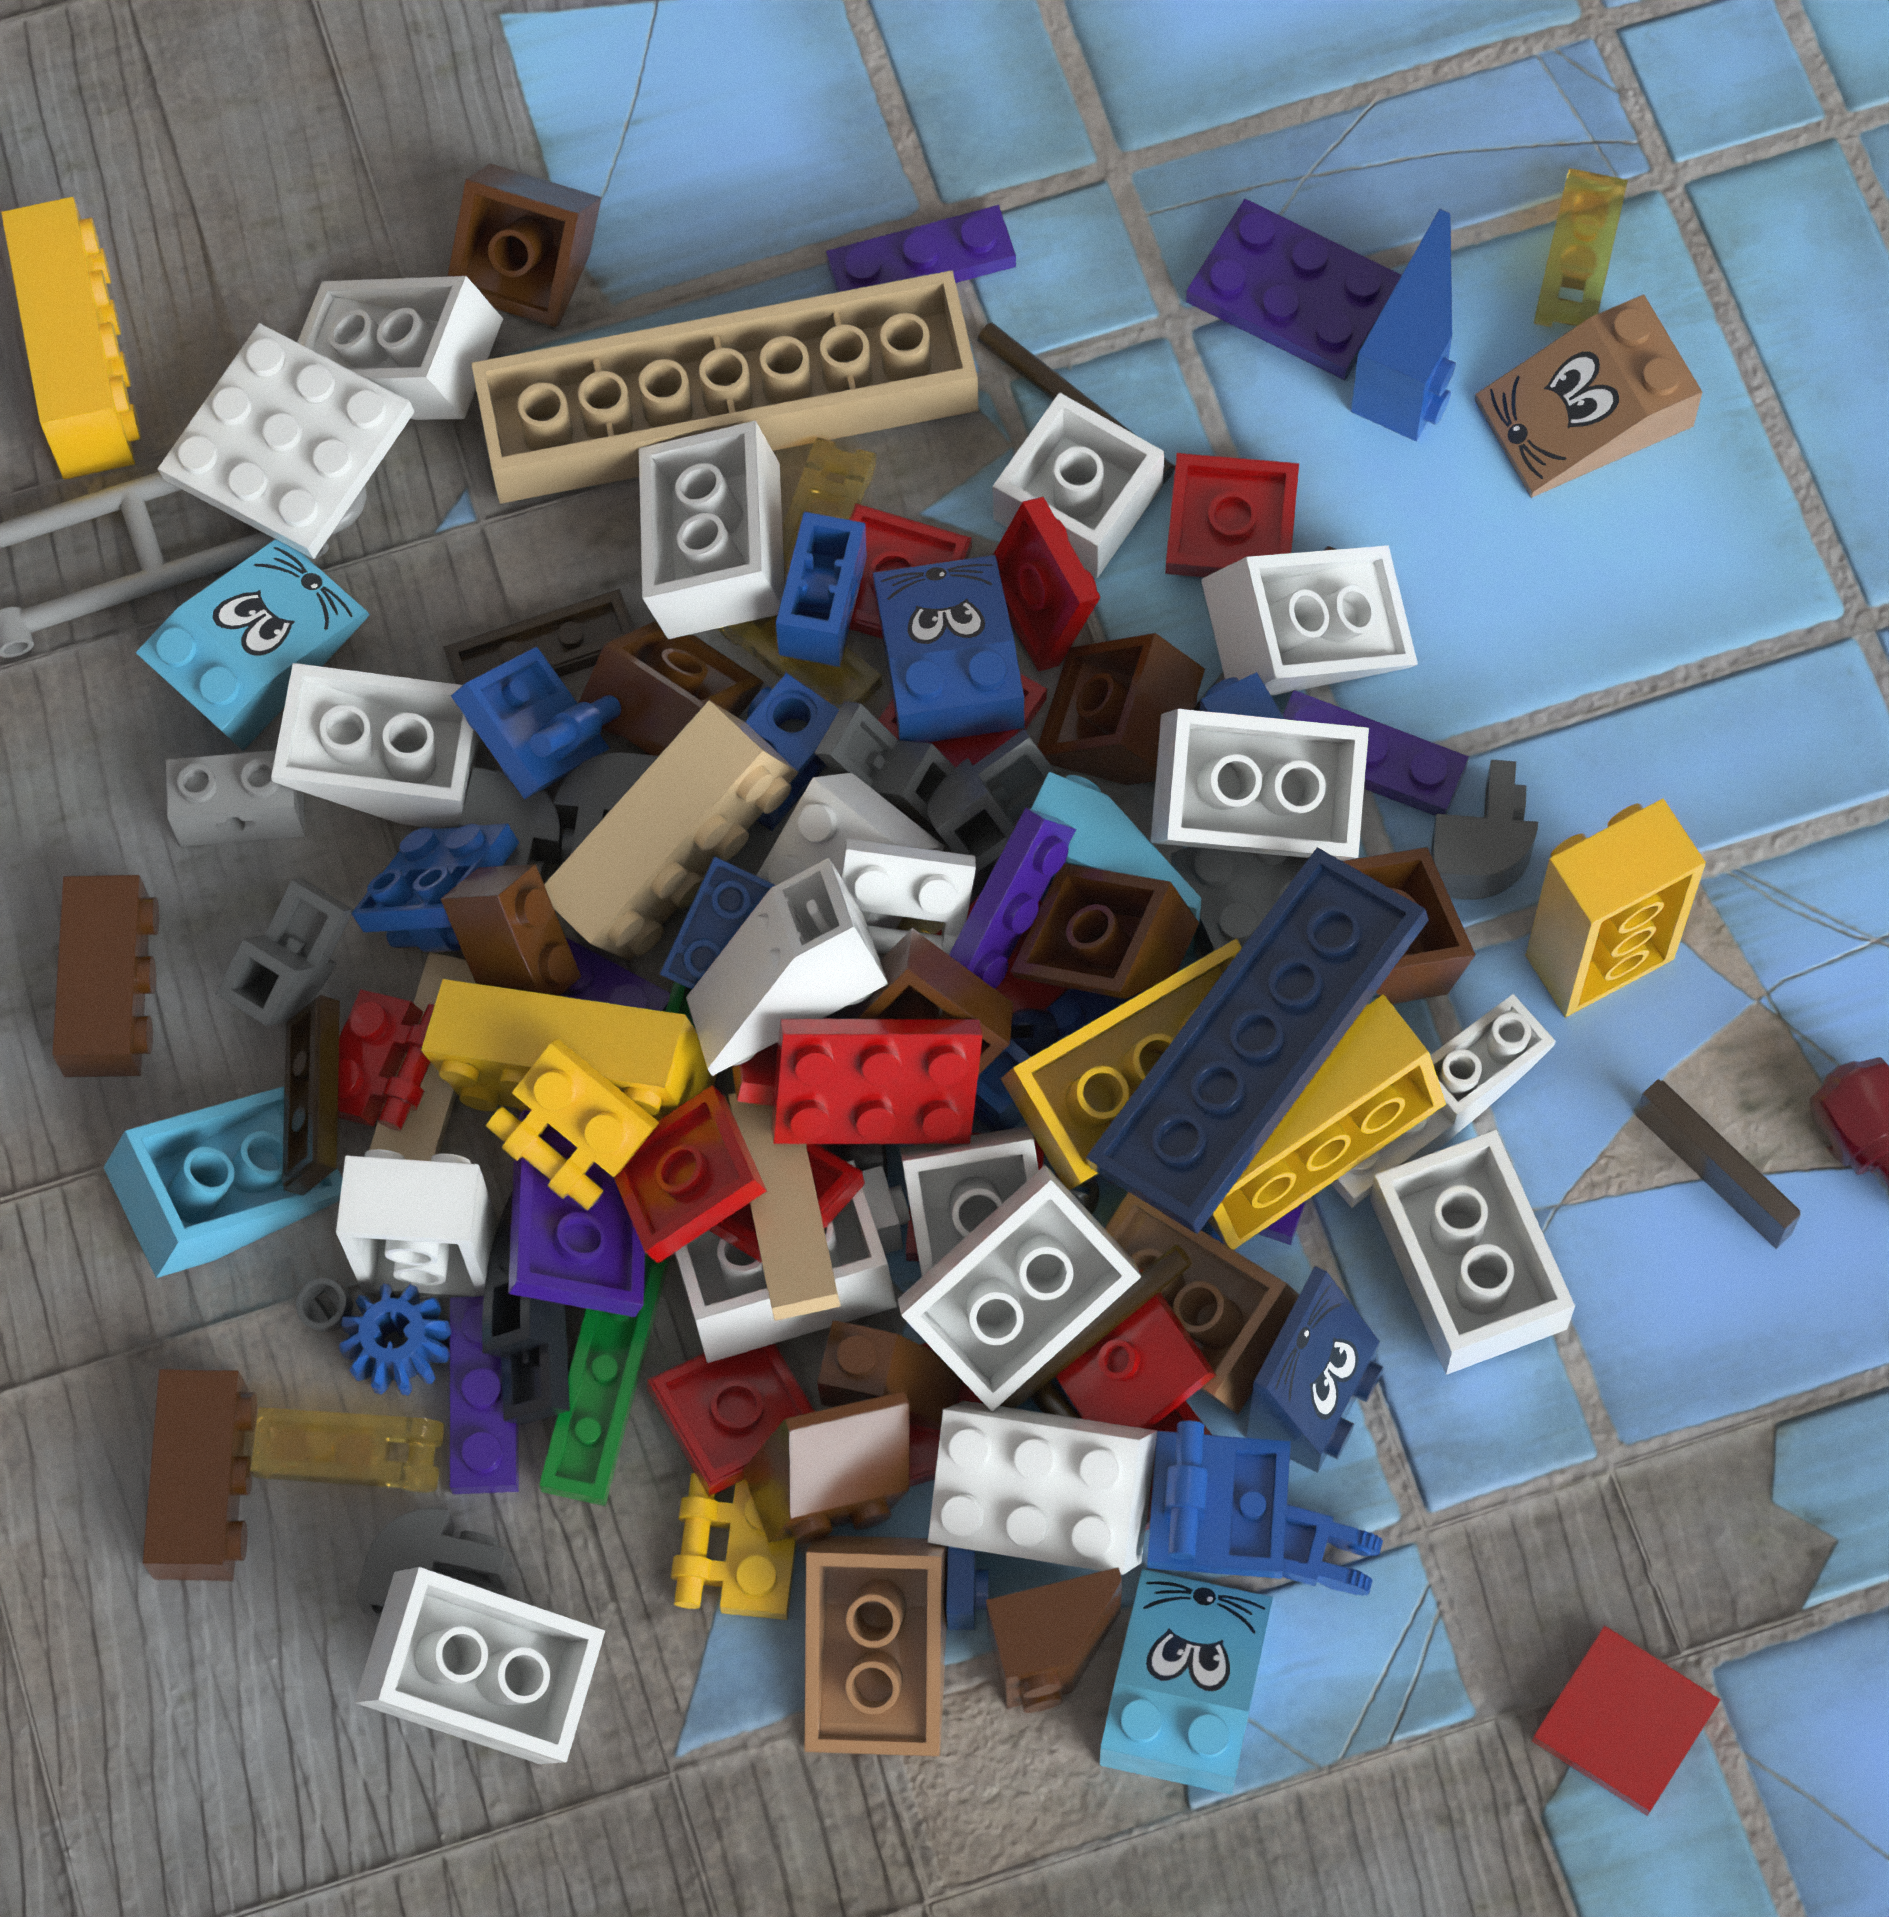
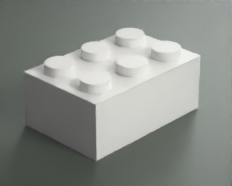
(711, 530)
(1259, 784)
(416, 1223)
(1471, 1252)
(1018, 1288)
(732, 1295)
(1042, 1487)
(479, 1666)

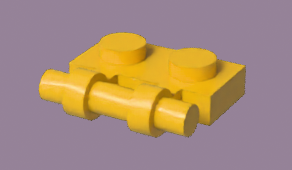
(583, 1109)
(756, 1572)

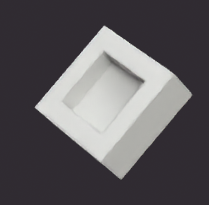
(887, 1208)

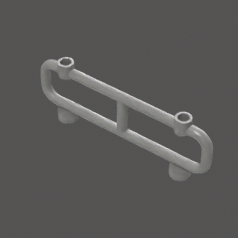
(155, 574)

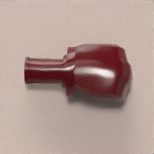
(1855, 1115)

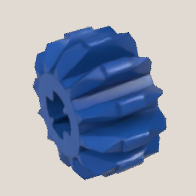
(407, 1317)

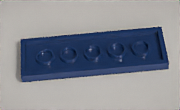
(1257, 1040)

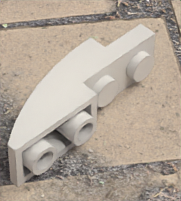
(1472, 1075)

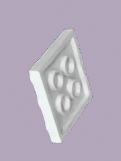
(286, 440)

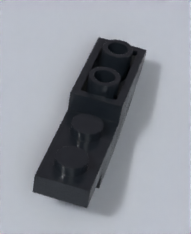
(527, 1337)

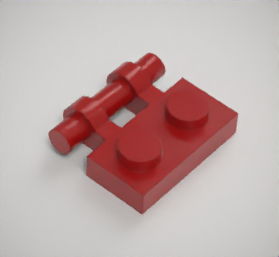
(370, 1054)

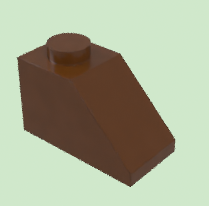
(876, 1363)

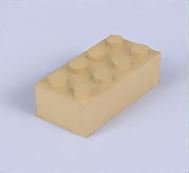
(667, 830)

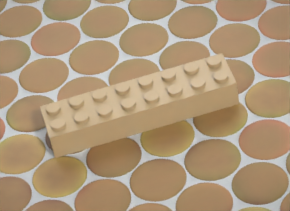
(794, 367)

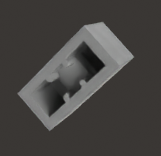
(230, 800)

